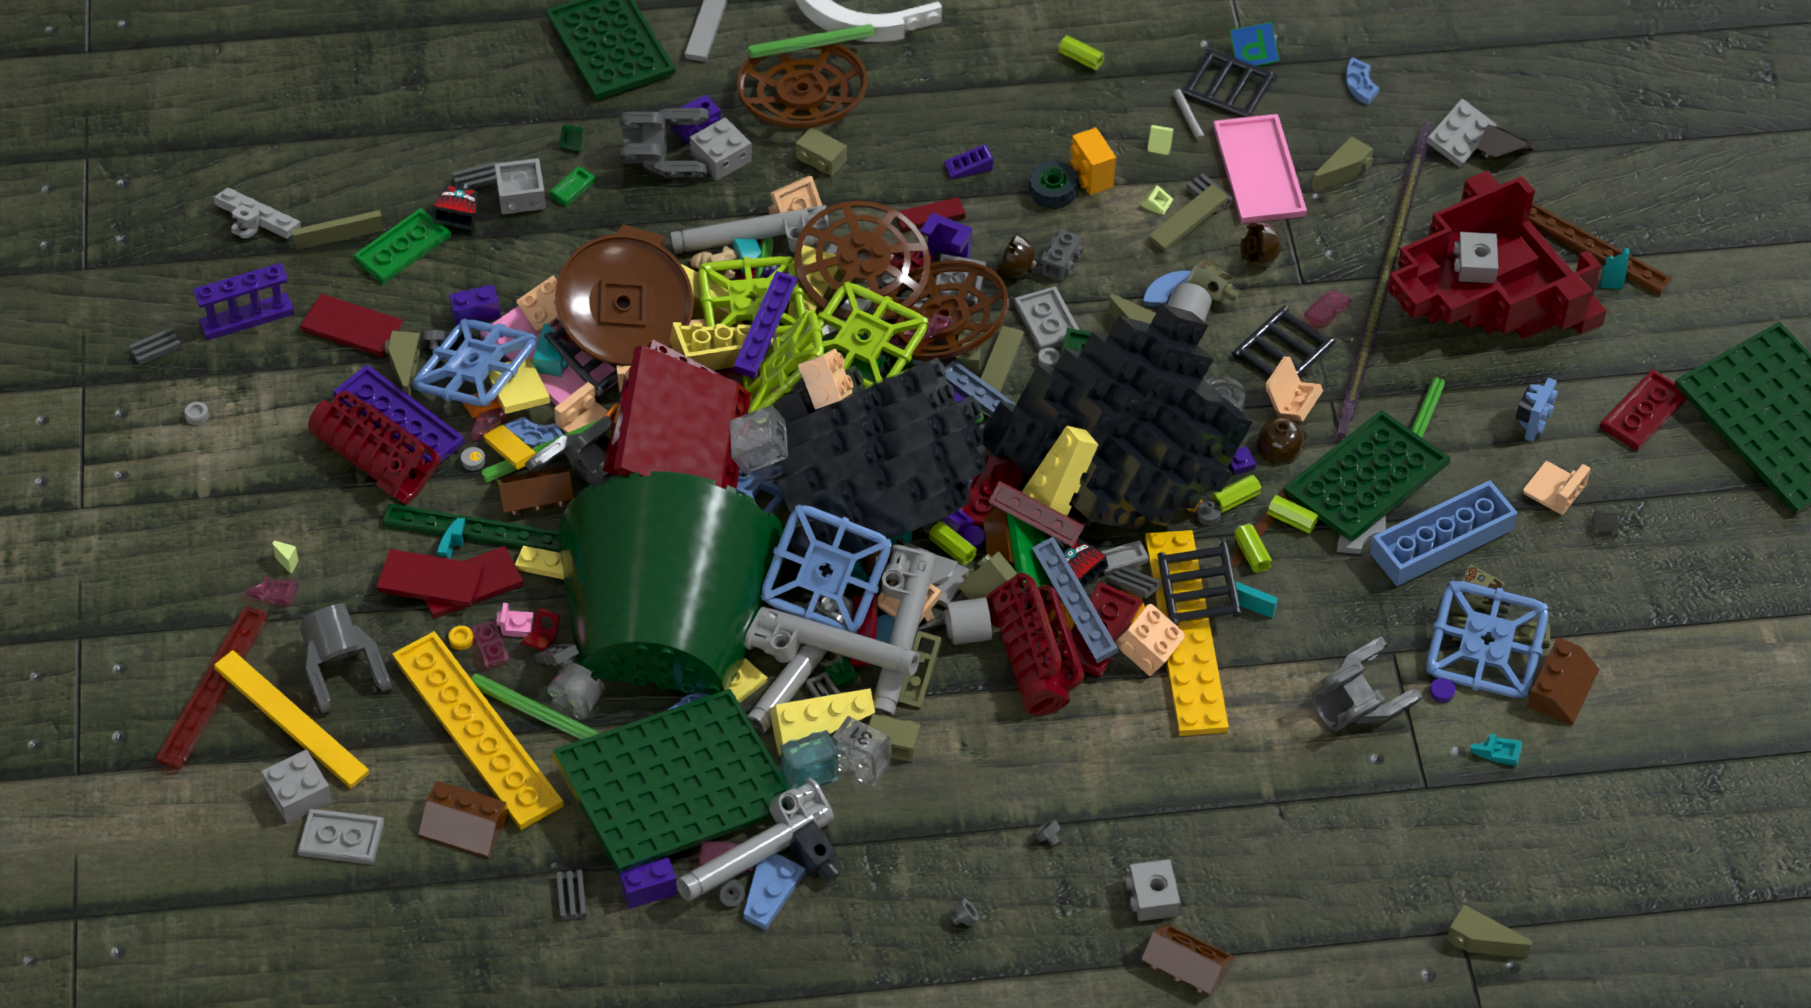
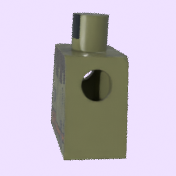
(1208, 276)
(1480, 603)

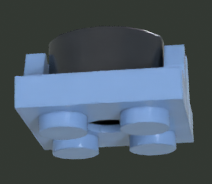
(1536, 407)

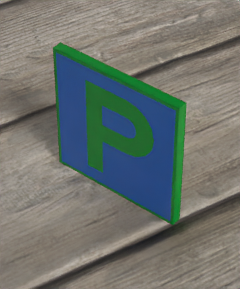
(1255, 44)

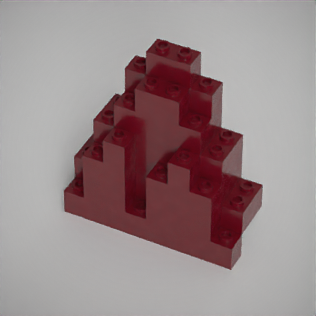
(1532, 280)

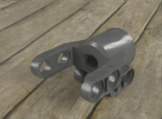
(647, 140)
(584, 450)
(331, 637)
(1349, 697)

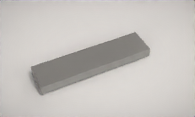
(705, 30)

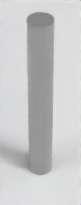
(1188, 115)

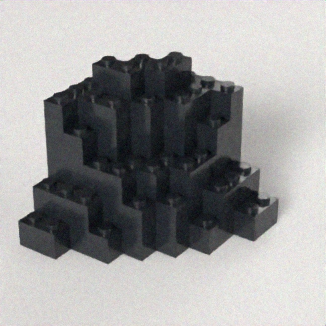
(1146, 407)
(881, 455)

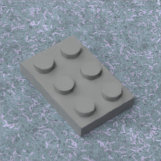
(1459, 133)

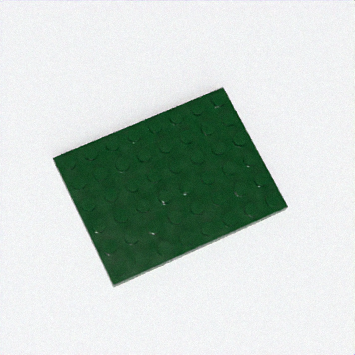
(1762, 408)
(672, 780)

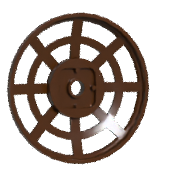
(813, 83)
(862, 242)
(955, 307)

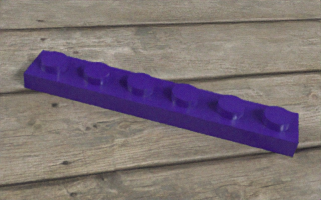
(765, 324)

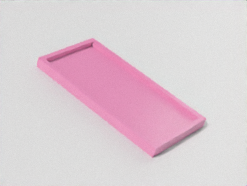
(1259, 169)
(557, 387)

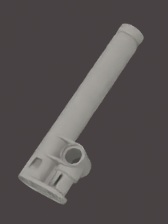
(767, 226)
(914, 578)
(784, 633)
(797, 669)
(762, 846)

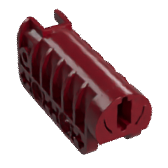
(373, 448)
(1033, 643)

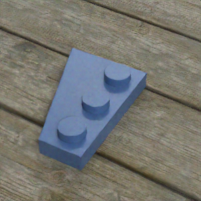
(771, 887)

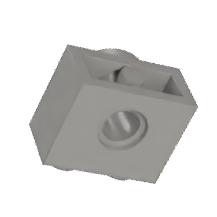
(1476, 257)
(1146, 901)

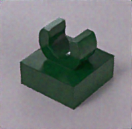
(572, 137)
(842, 673)

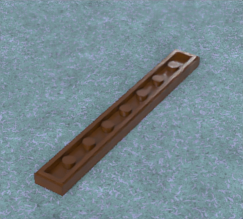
(1581, 241)

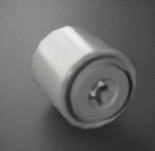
(1191, 298)
(968, 621)

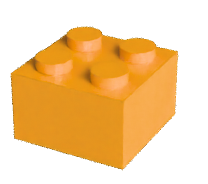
(1092, 161)

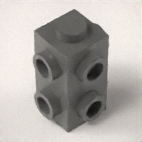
(1062, 255)

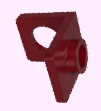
(542, 637)

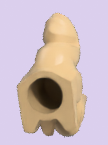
(706, 257)

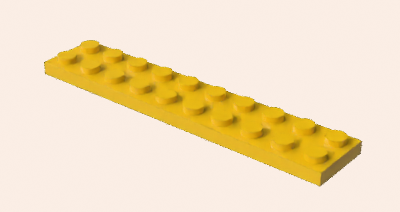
(1193, 663)
(478, 730)

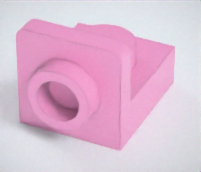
(514, 622)

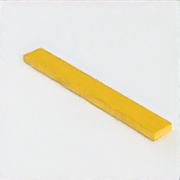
(291, 719)

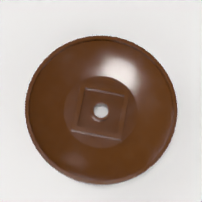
(615, 270)

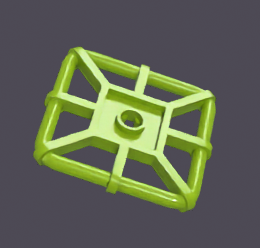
(740, 290)
(878, 331)
(782, 359)

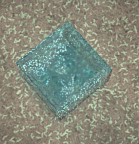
(810, 758)

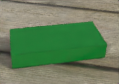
(572, 186)

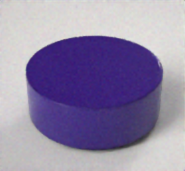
(974, 536)
(1442, 690)

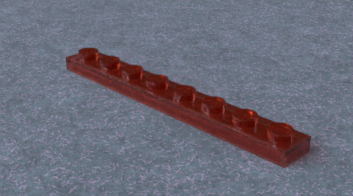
(210, 691)

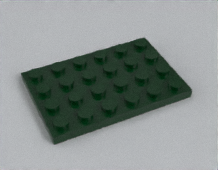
(610, 45)
(1366, 475)

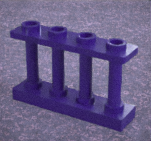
(248, 315)

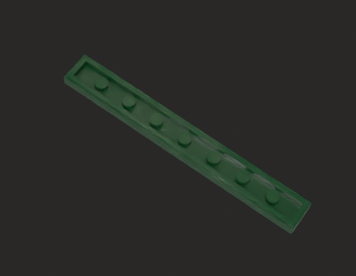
(474, 530)

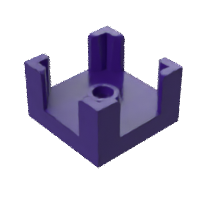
(947, 237)

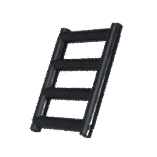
(1230, 62)
(1270, 326)
(582, 371)
(1229, 589)

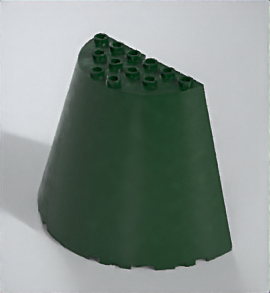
(666, 578)

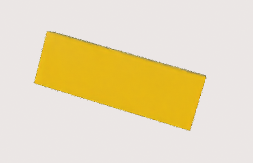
(509, 446)

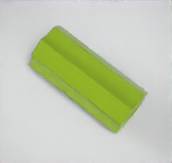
(1081, 52)
(1237, 493)
(1292, 514)
(952, 543)
(1253, 548)

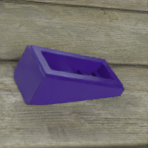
(981, 156)

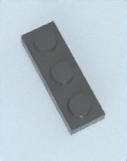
(557, 654)

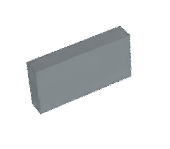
(1127, 555)

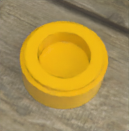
(461, 638)

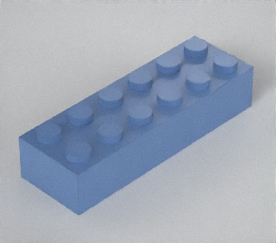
(1443, 533)

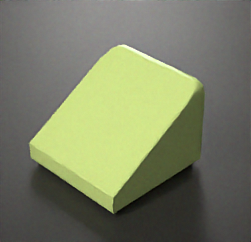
(1160, 140)
(1157, 200)
(286, 555)

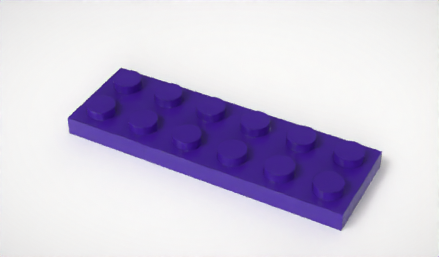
(403, 410)

